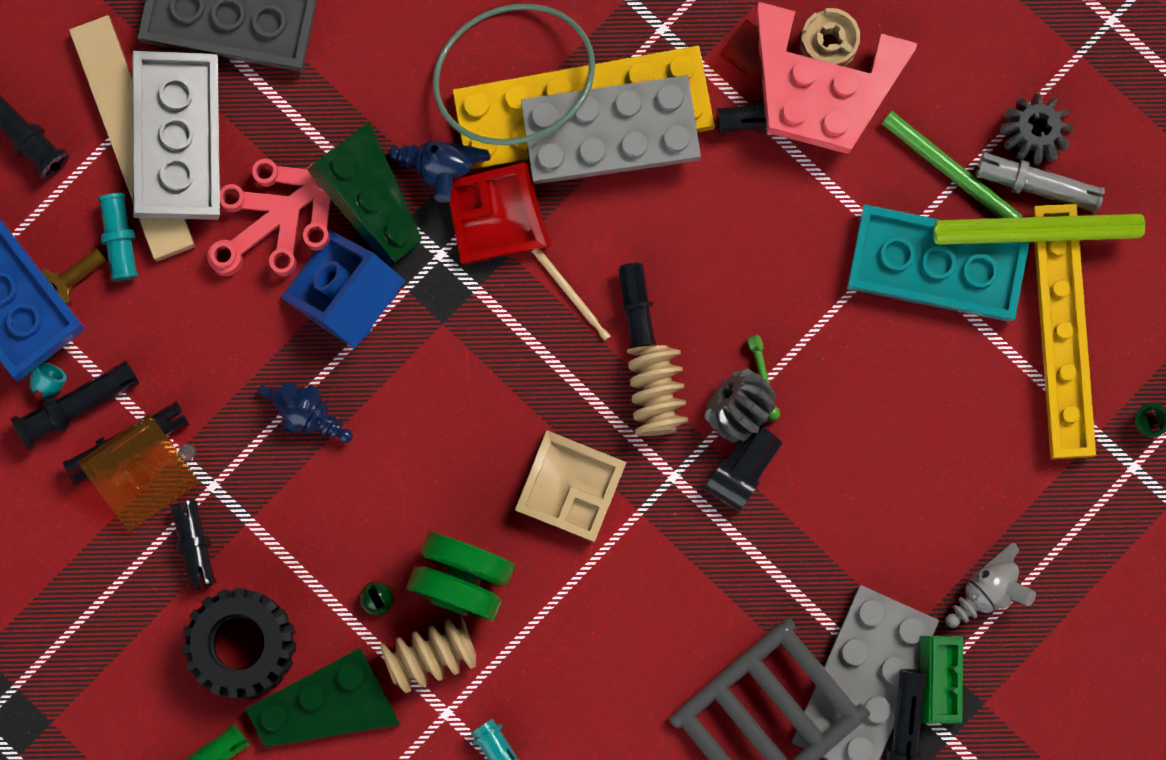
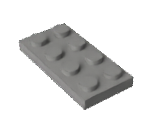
(612, 130)
(175, 135)
(865, 662)

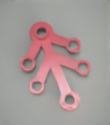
(282, 212)

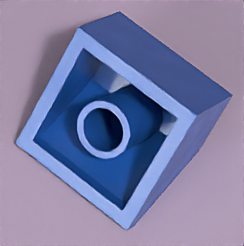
(344, 289)

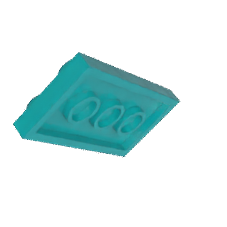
(901, 261)

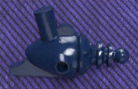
(439, 163)
(304, 411)

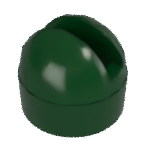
(1143, 424)
(385, 594)

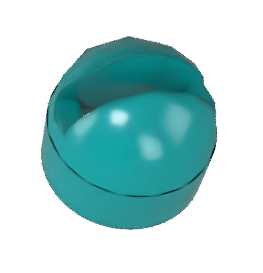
(47, 379)

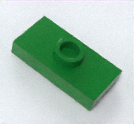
(944, 682)

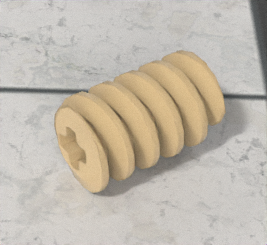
(656, 390)
(430, 655)

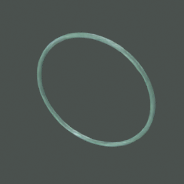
(493, 141)

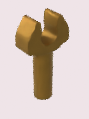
(73, 275)

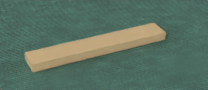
(112, 90)

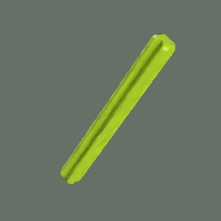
(1039, 229)

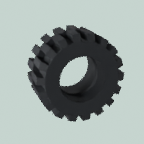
(202, 636)

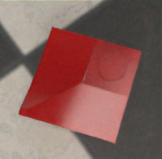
(497, 214)

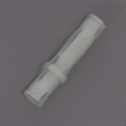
(1039, 182)

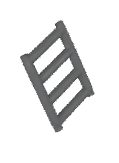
(751, 662)

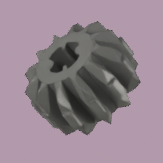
(1052, 131)
(740, 405)

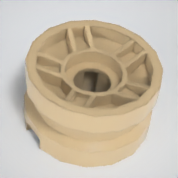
(832, 22)

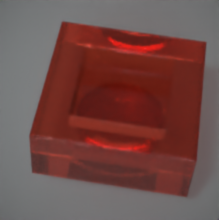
(744, 50)

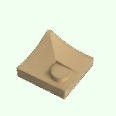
(570, 486)

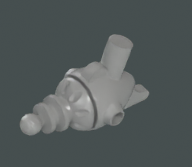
(992, 588)

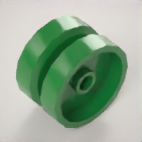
(459, 581)

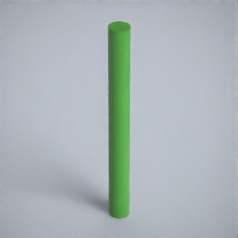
(949, 167)

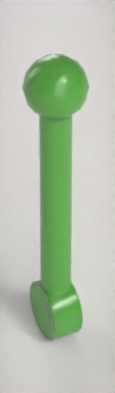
(756, 346)

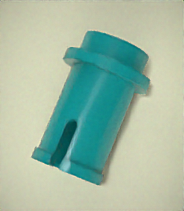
(493, 742)

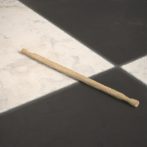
(571, 293)

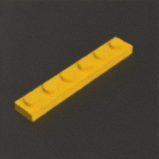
(1064, 342)

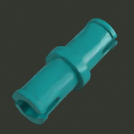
(118, 236)

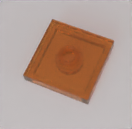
(139, 472)

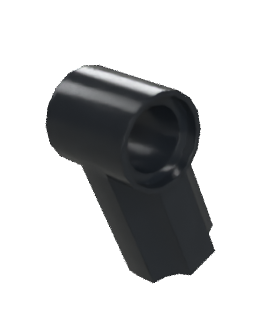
(739, 474)

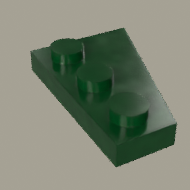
(367, 194)
(324, 704)

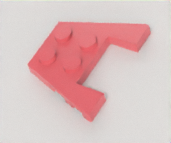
(817, 98)

